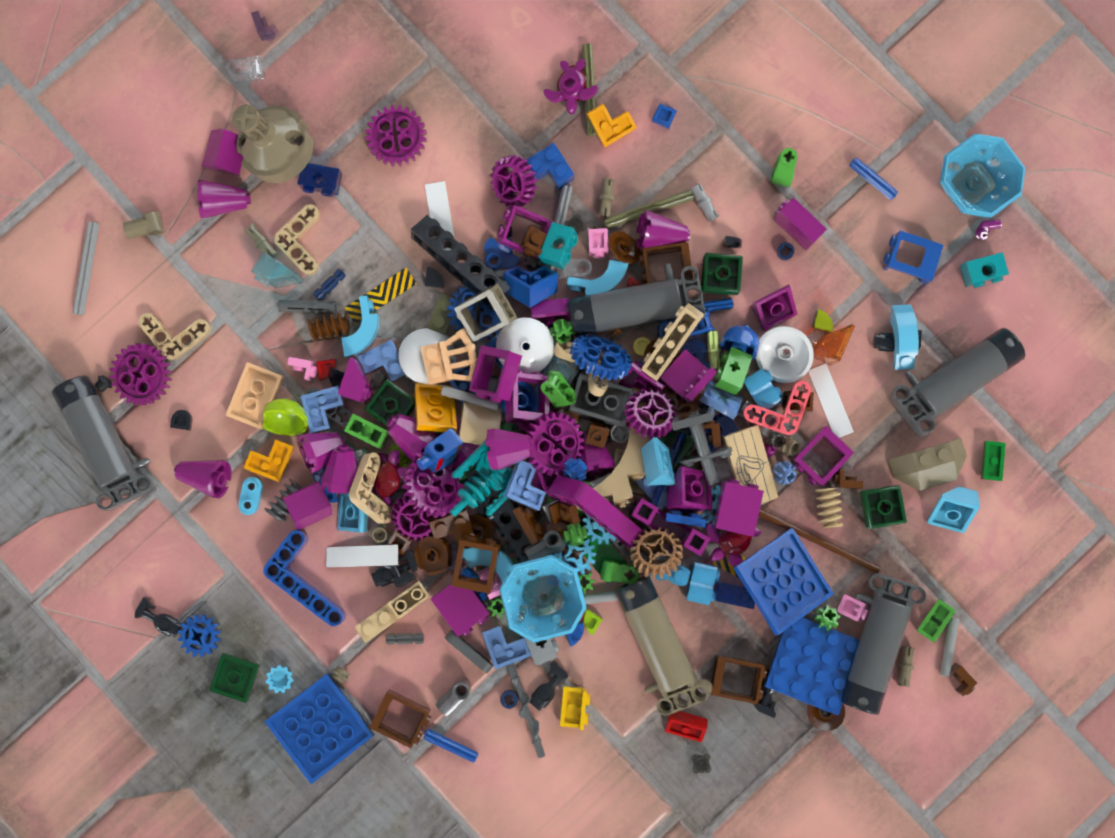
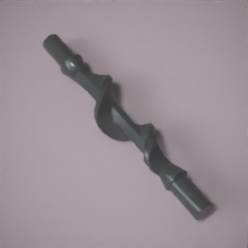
(524, 711)

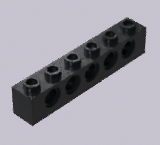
(428, 227)
(505, 528)

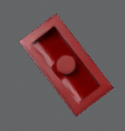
(686, 725)

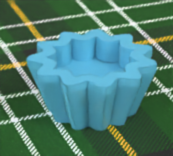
(279, 679)

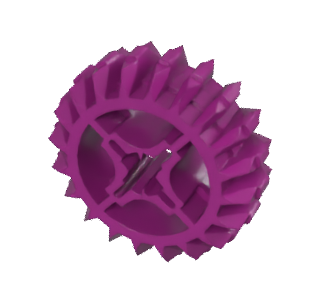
(518, 180)
(642, 420)
(403, 508)

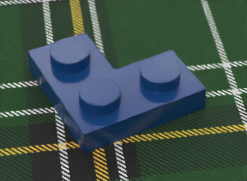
(690, 519)

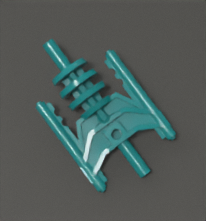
(479, 486)

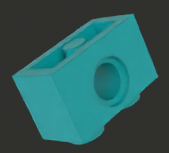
(558, 235)
(994, 264)

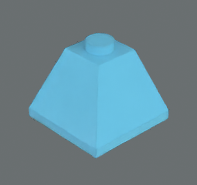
(955, 509)

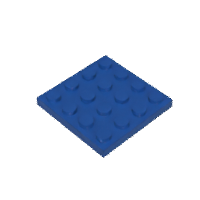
(783, 581)
(812, 665)
(319, 728)

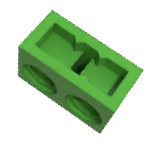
(936, 620)

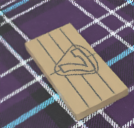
(750, 461)

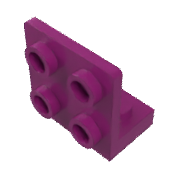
(687, 376)

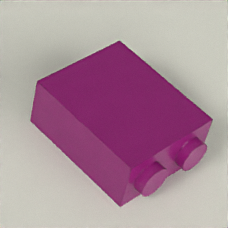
(798, 223)
(738, 507)
(461, 609)

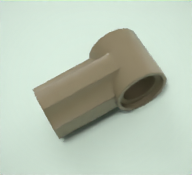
(149, 224)

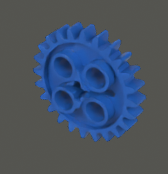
(485, 311)
(614, 362)

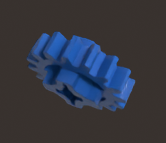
(204, 642)

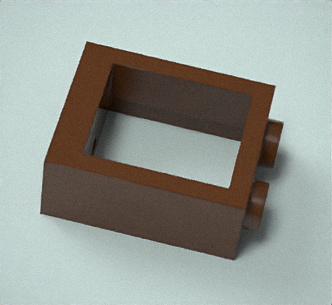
(682, 248)
(474, 583)
(717, 676)
(393, 734)

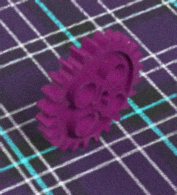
(413, 133)
(125, 366)
(564, 429)
(433, 487)

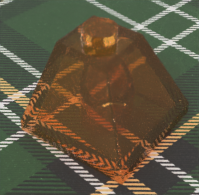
(832, 346)

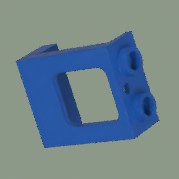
(929, 262)

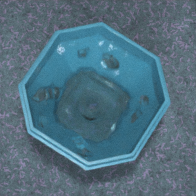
(991, 166)
(541, 618)

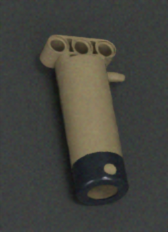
(661, 647)

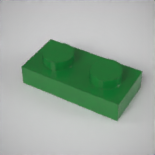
(993, 461)

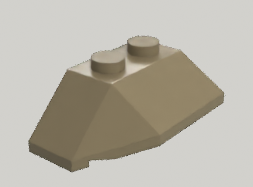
(930, 465)

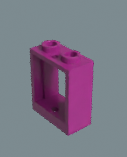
(508, 216)
(483, 372)
(525, 417)
(835, 442)

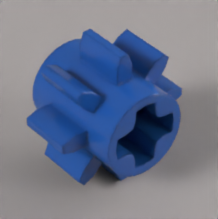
(575, 469)

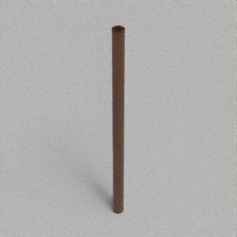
(819, 541)

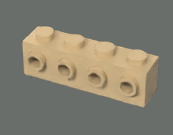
(675, 337)

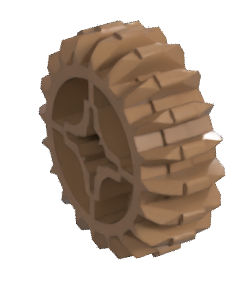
(670, 561)

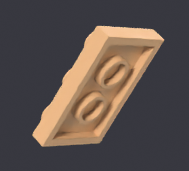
(252, 393)

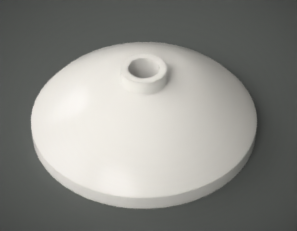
(531, 332)
(411, 356)
(783, 366)

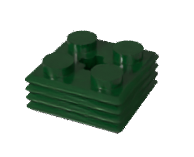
(731, 267)
(389, 393)
(892, 515)

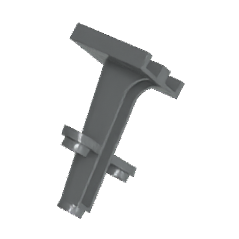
(704, 455)

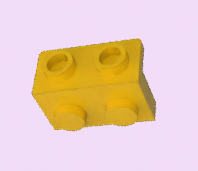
(573, 707)

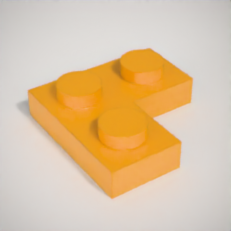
(610, 129)
(272, 466)

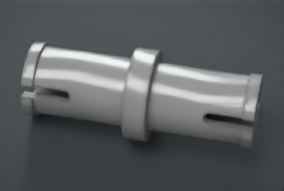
(704, 202)

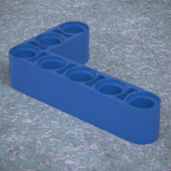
(299, 583)

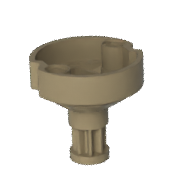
(272, 142)

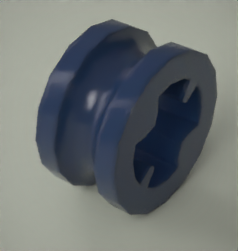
(781, 247)
(503, 699)

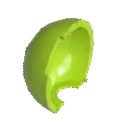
(285, 417)

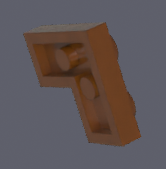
(526, 518)
(447, 525)

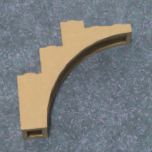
(617, 485)

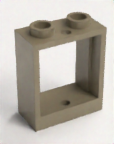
(499, 304)

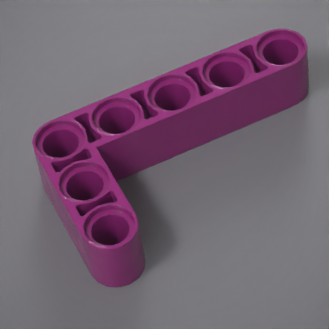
(596, 507)

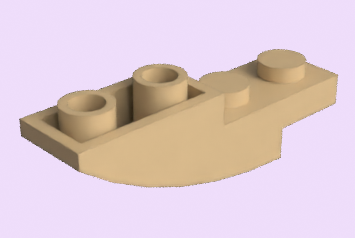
(392, 612)

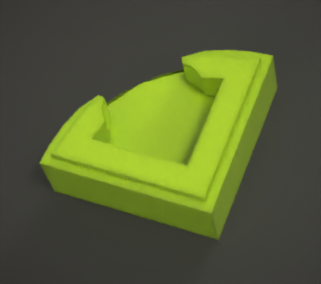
(823, 322)
(591, 621)

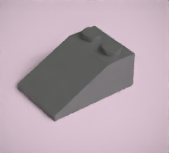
(603, 409)

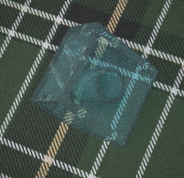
(273, 273)

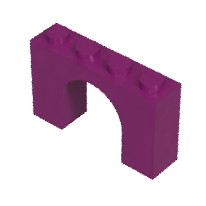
(654, 518)

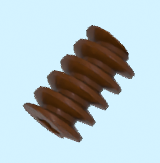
(329, 327)

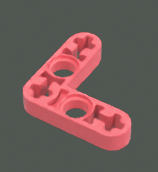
(778, 426)

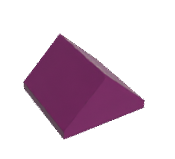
(222, 152)
(775, 308)
(638, 379)
(308, 505)

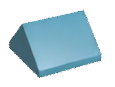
(657, 463)
(350, 516)

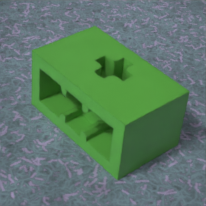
(733, 370)
(367, 431)

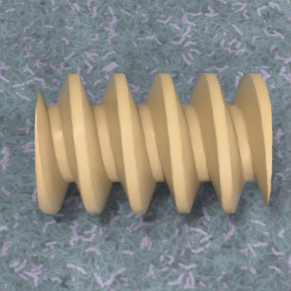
(829, 507)

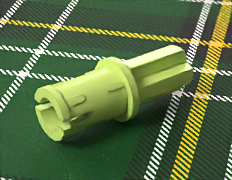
(713, 349)

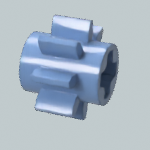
(784, 472)

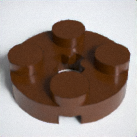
(443, 555)

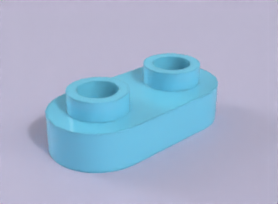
(252, 496)

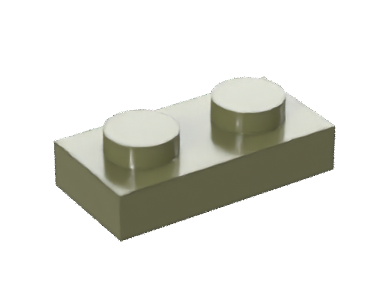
(439, 320)

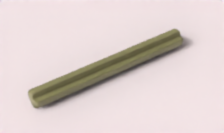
(588, 70)
(656, 206)

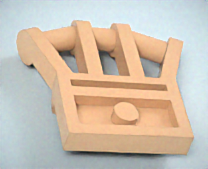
(438, 362)

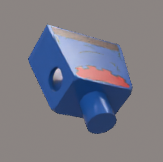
(441, 451)

